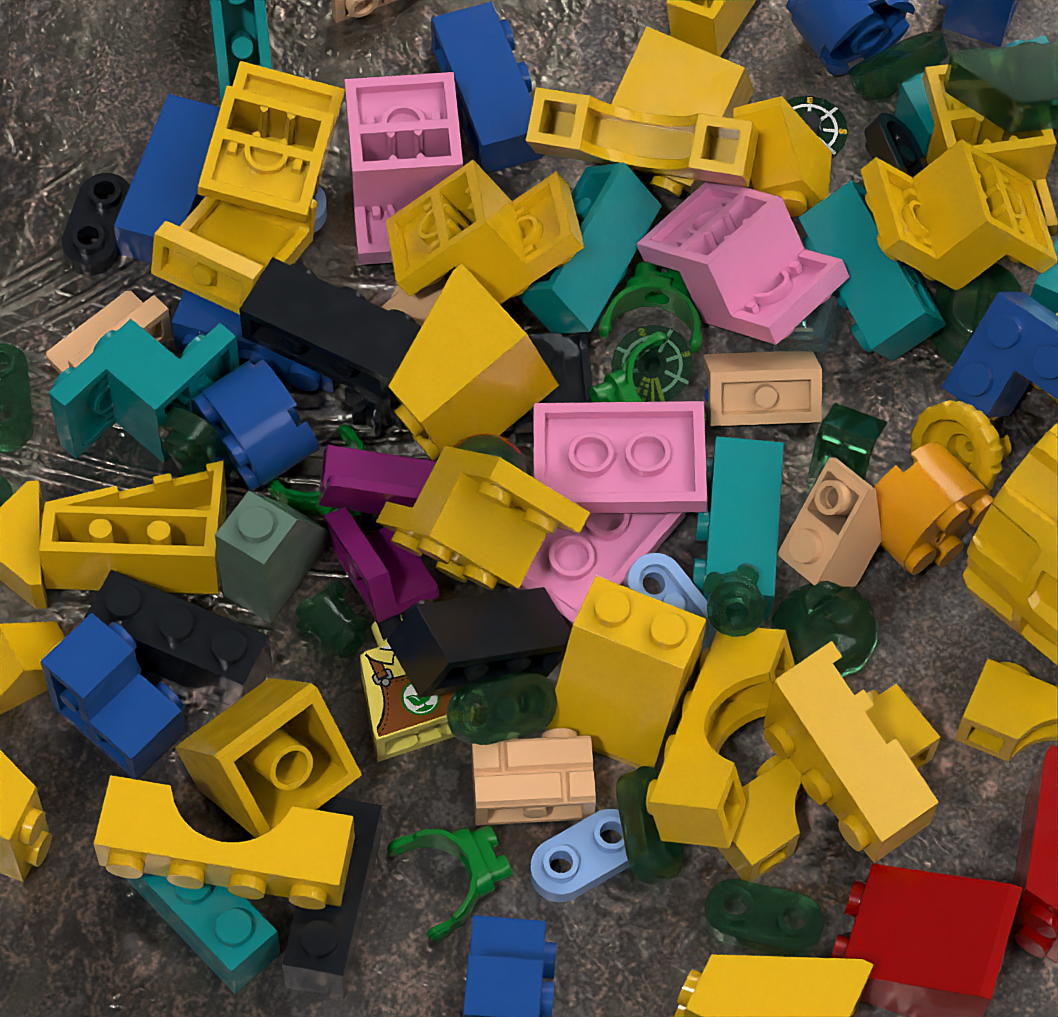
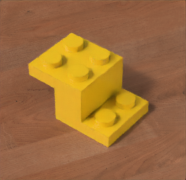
(271, 141)
(1022, 151)
(958, 216)
(478, 226)
(481, 518)

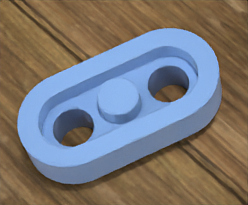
(675, 587)
(588, 854)

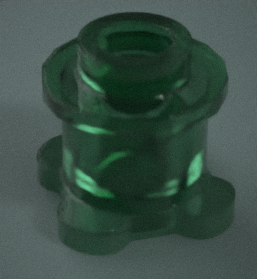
(735, 587)
(332, 622)

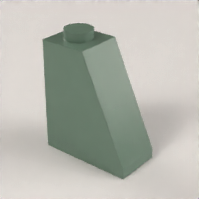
(267, 553)

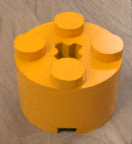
(929, 508)

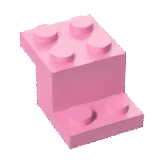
(400, 147)
(743, 261)

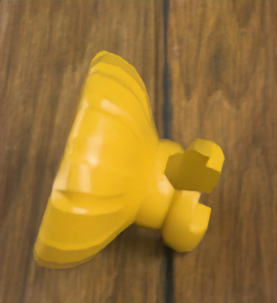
(966, 435)

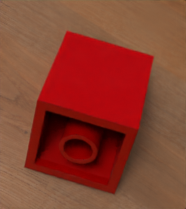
(1037, 864)
(930, 940)

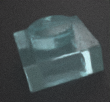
(814, 331)

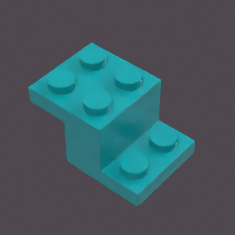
(136, 384)

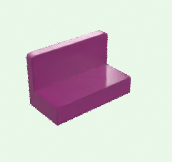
(370, 479)
(379, 570)

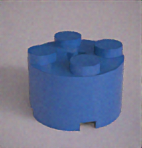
(849, 28)
(256, 422)

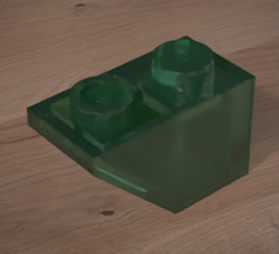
(1008, 84)
(850, 438)

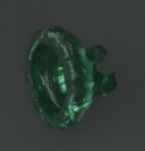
(850, 628)

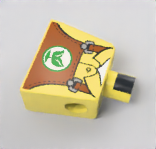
(394, 710)

